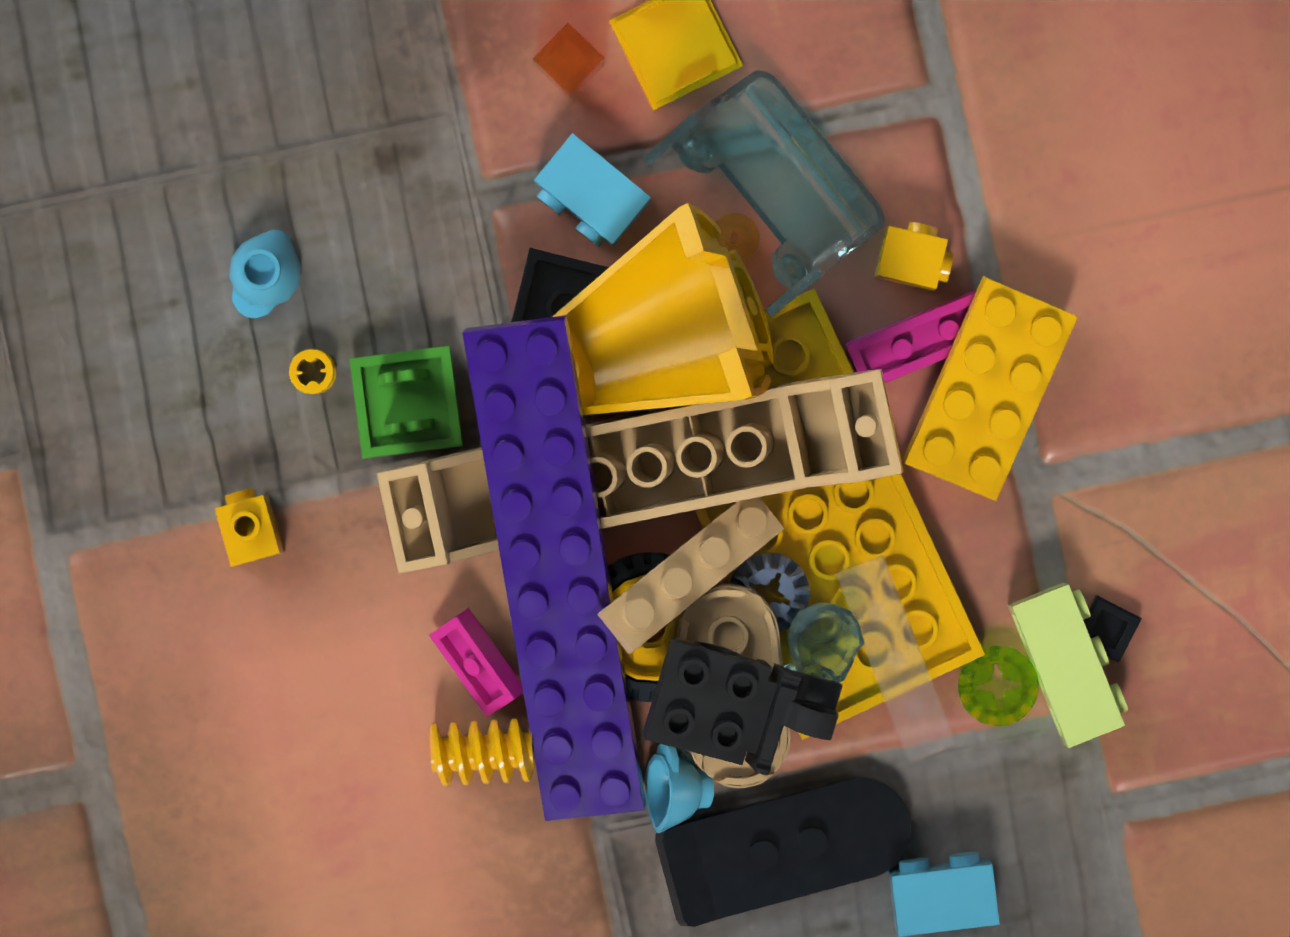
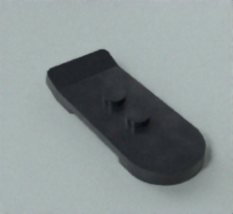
(782, 849)

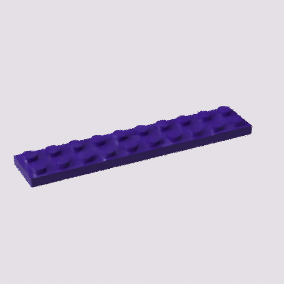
(554, 566)

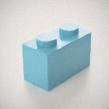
(591, 192)
(943, 895)

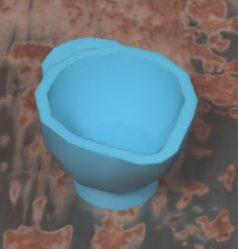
(264, 273)
(674, 789)

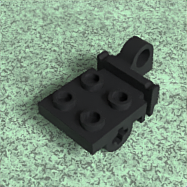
(731, 705)

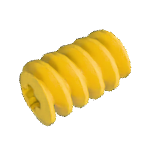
(482, 752)

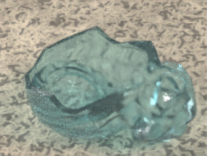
(824, 641)

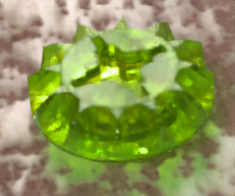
(1015, 702)

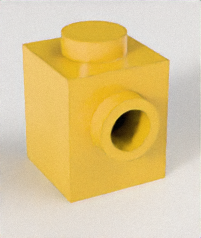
(914, 257)
(248, 527)

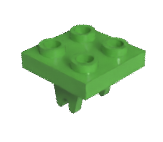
(406, 402)

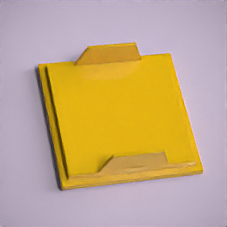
(675, 47)

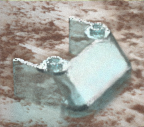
(783, 173)

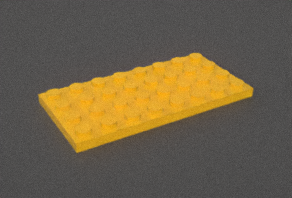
(853, 523)

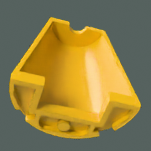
(670, 324)

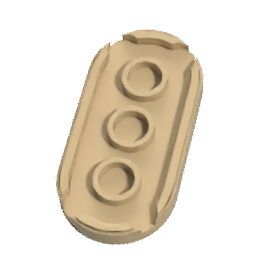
(747, 625)

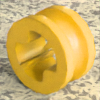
(312, 356)

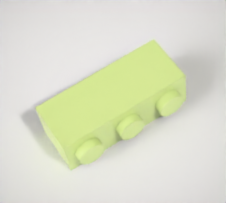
(1068, 664)

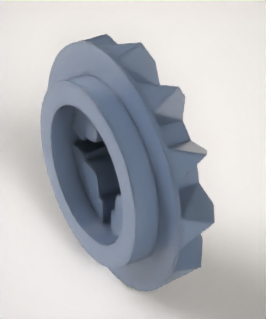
(792, 584)

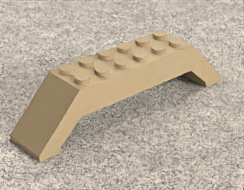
(664, 464)

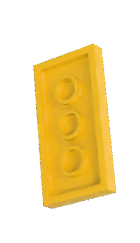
(989, 388)

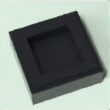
(1112, 625)

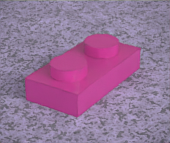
(477, 662)

